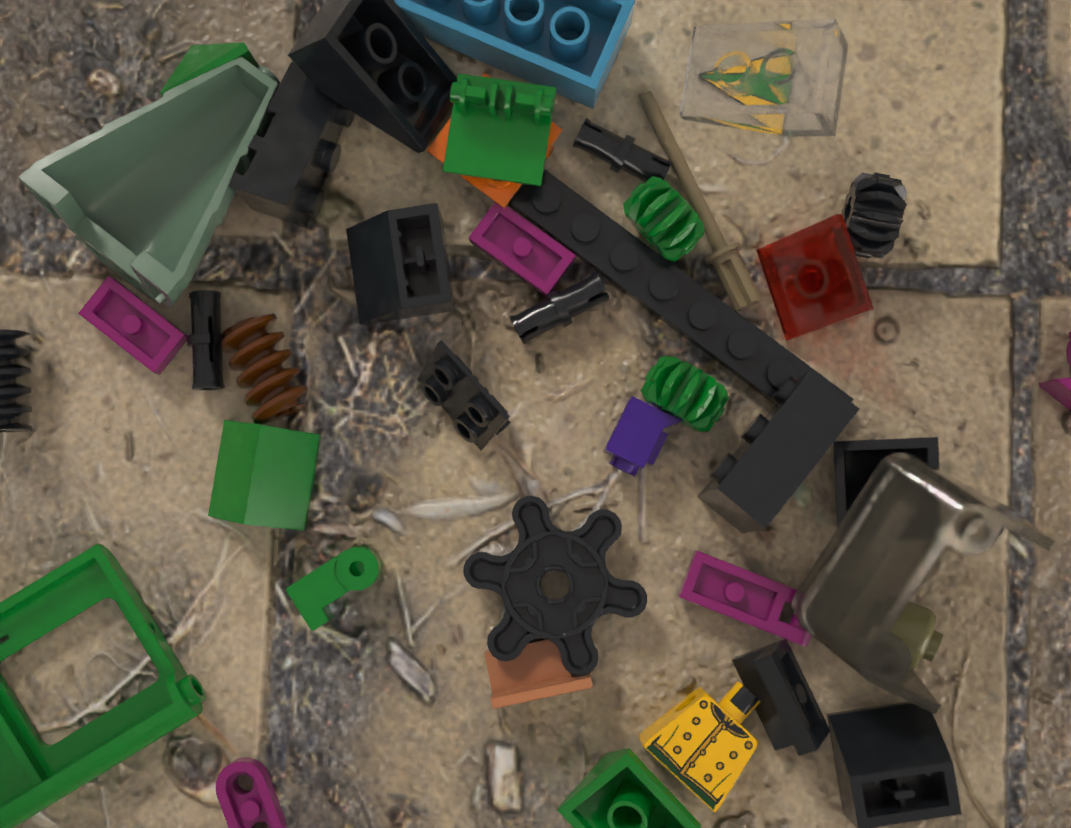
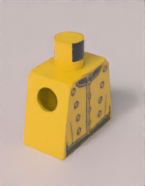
(705, 741)

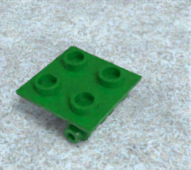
(499, 129)

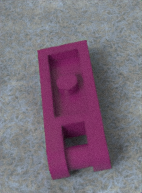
(741, 596)

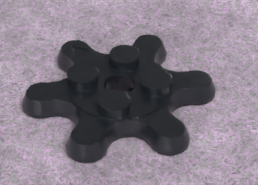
(565, 620)

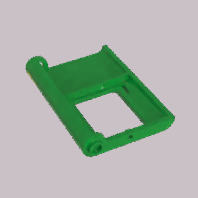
(42, 773)

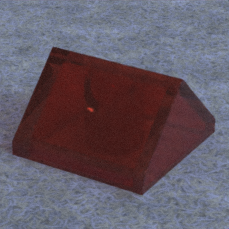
(815, 278)

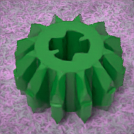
(664, 218)
(685, 393)

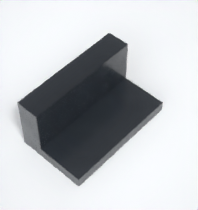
(787, 702)

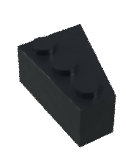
(295, 152)
(777, 452)

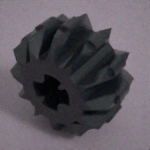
(874, 213)

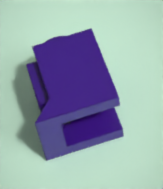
(638, 436)

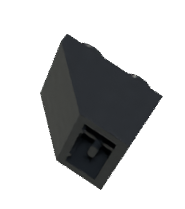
(401, 265)
(892, 765)

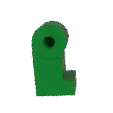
(348, 571)

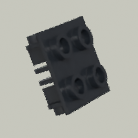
(454, 388)

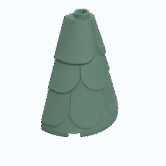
(160, 177)

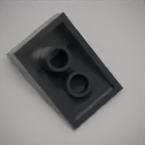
(377, 67)

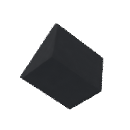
(859, 458)

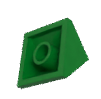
(264, 475)
(624, 795)

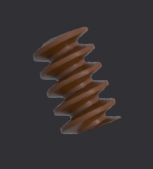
(263, 368)

